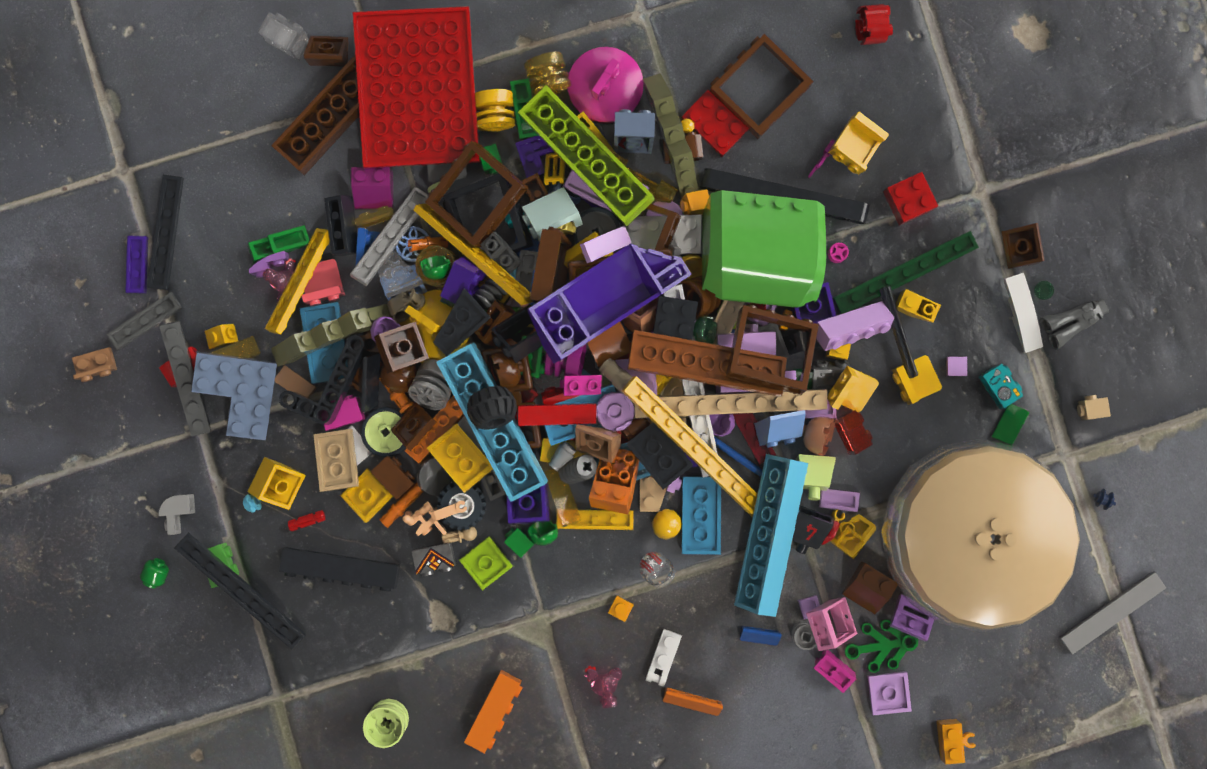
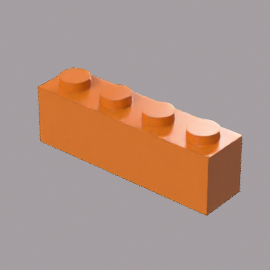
(492, 712)

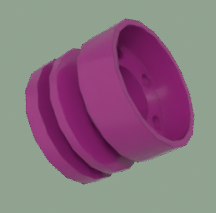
(572, 364)

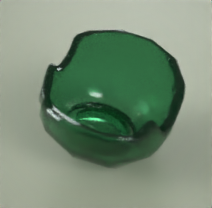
(705, 329)

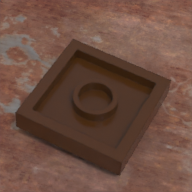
(413, 426)

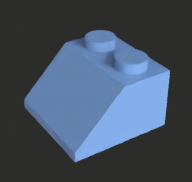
(780, 428)

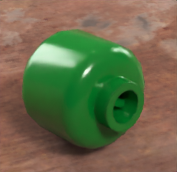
(154, 573)

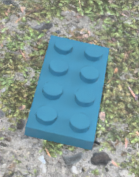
(323, 360)
(561, 433)
(701, 516)

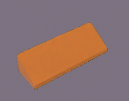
(692, 701)

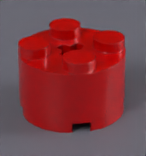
(873, 24)

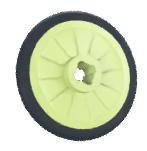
(372, 432)

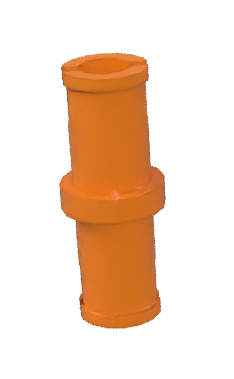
(420, 244)

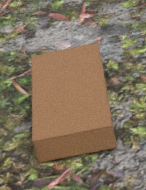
(294, 382)

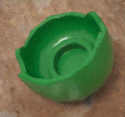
(435, 267)
(543, 533)

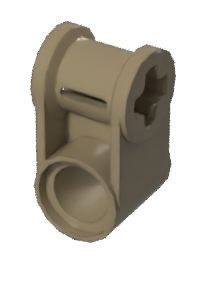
(400, 302)

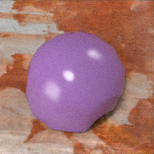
(382, 325)
(722, 424)

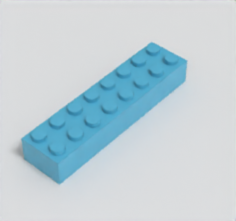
(503, 446)
(771, 535)

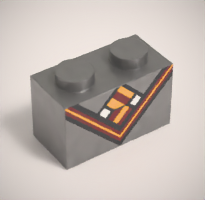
(434, 558)

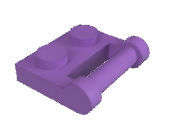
(909, 622)

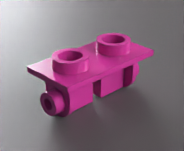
(581, 385)

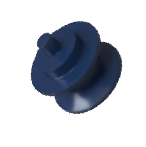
(1106, 500)

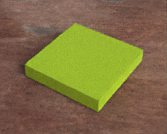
(486, 563)

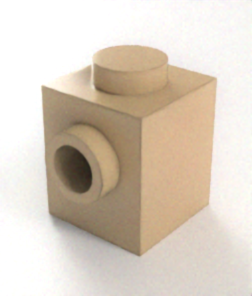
(1093, 408)

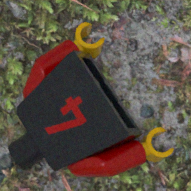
(814, 528)

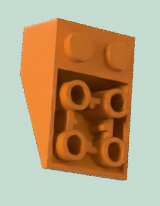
(615, 483)

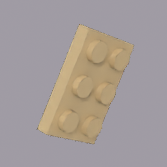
(336, 460)

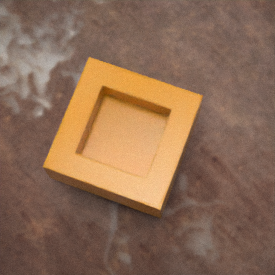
(620, 608)

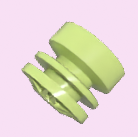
(383, 733)

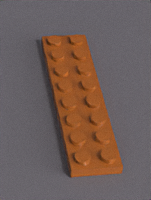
(699, 361)

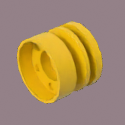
(493, 108)

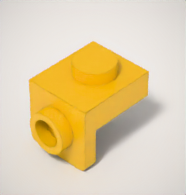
(221, 335)

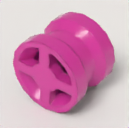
(841, 251)

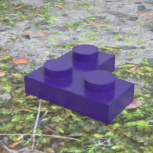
(530, 153)

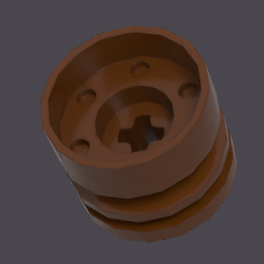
(706, 300)

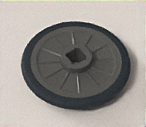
(593, 219)

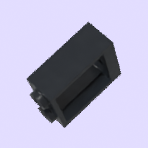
(510, 327)

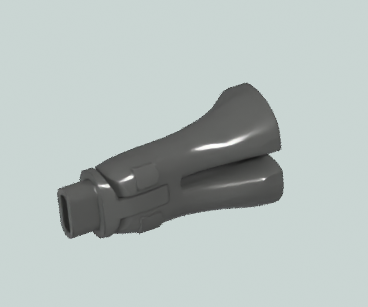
(1083, 317)

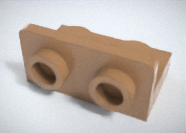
(93, 364)

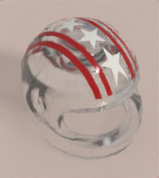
(652, 565)

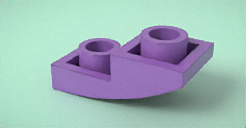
(276, 259)

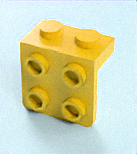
(918, 387)
(852, 390)

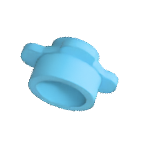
(251, 503)

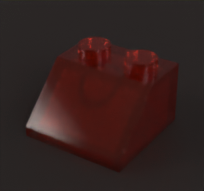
(853, 432)

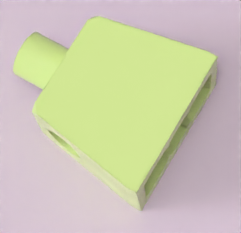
(818, 474)

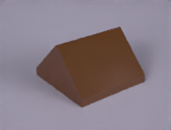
(327, 51)
(1023, 246)

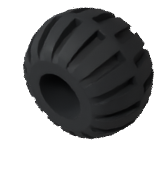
(491, 407)

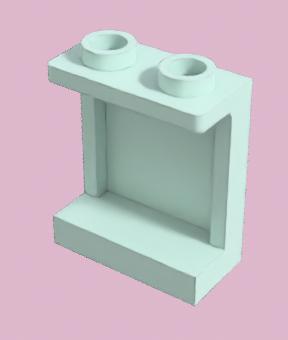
(550, 211)

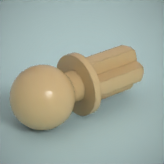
(454, 536)

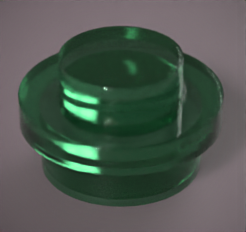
(1044, 290)

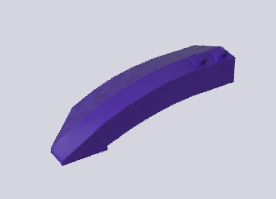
(603, 298)

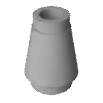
(563, 454)

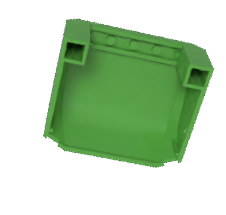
(763, 248)

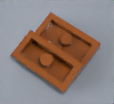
(610, 344)

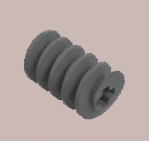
(488, 294)
(578, 469)

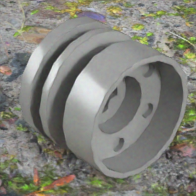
(430, 387)

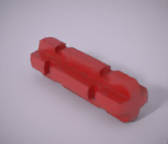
(306, 520)

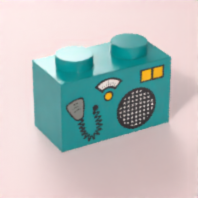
(1001, 385)

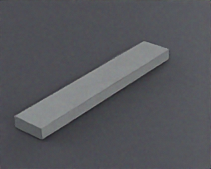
(388, 238)
(1112, 612)

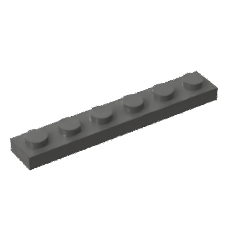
(183, 375)

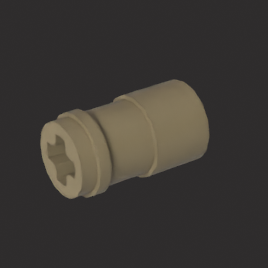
(615, 374)

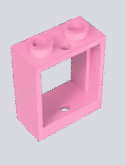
(822, 627)

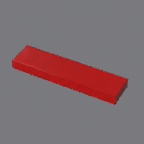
(556, 414)

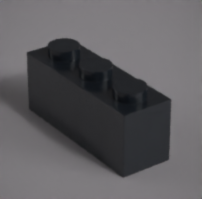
(341, 225)

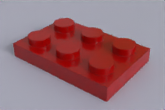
(715, 123)

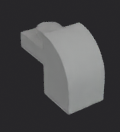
(173, 508)

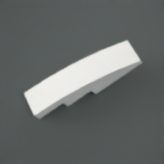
(1023, 312)

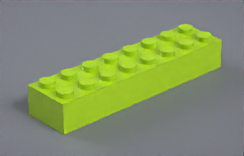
(586, 155)

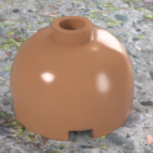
(818, 434)

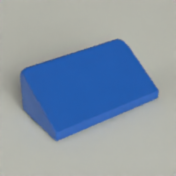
(760, 635)

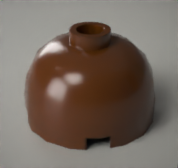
(506, 370)
(399, 380)

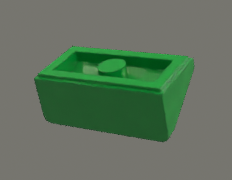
(1010, 424)

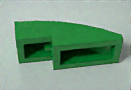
(521, 96)
(282, 241)

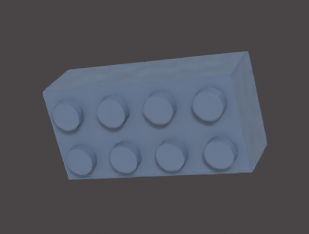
(637, 129)

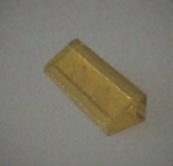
(562, 499)

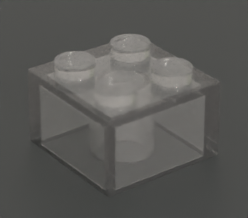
(283, 35)

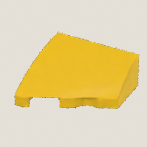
(853, 535)

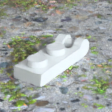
(663, 656)

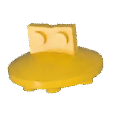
(430, 321)

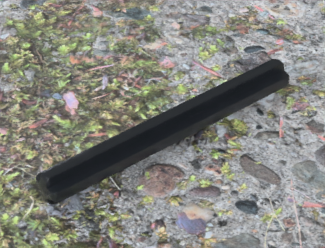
(899, 333)

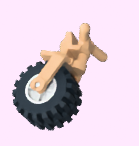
(453, 506)

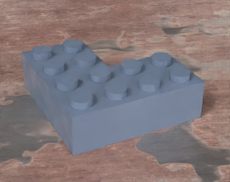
(246, 382)

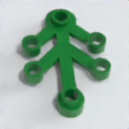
(884, 646)

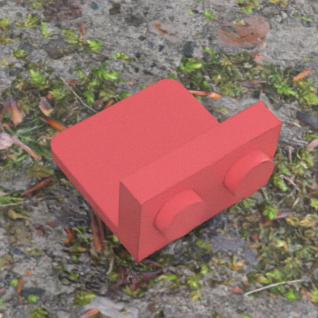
(324, 284)

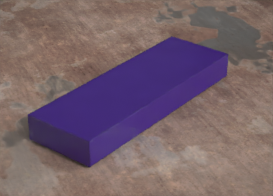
(136, 264)

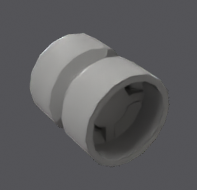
(803, 636)

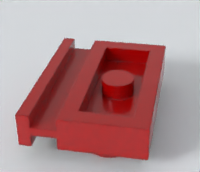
(555, 395)

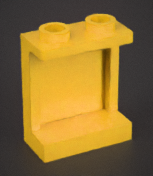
(857, 143)

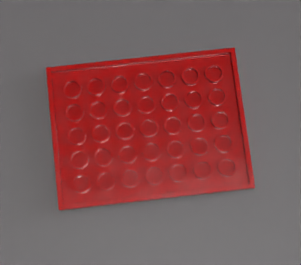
(415, 86)

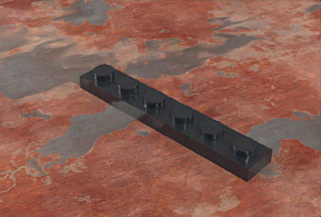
(165, 232)

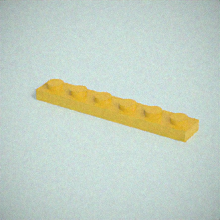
(298, 281)

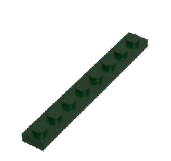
(906, 272)

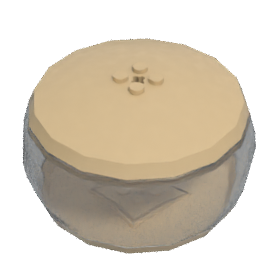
(942, 527)

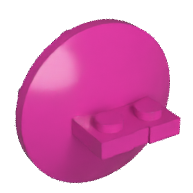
(605, 83)

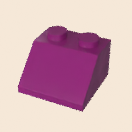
(372, 187)

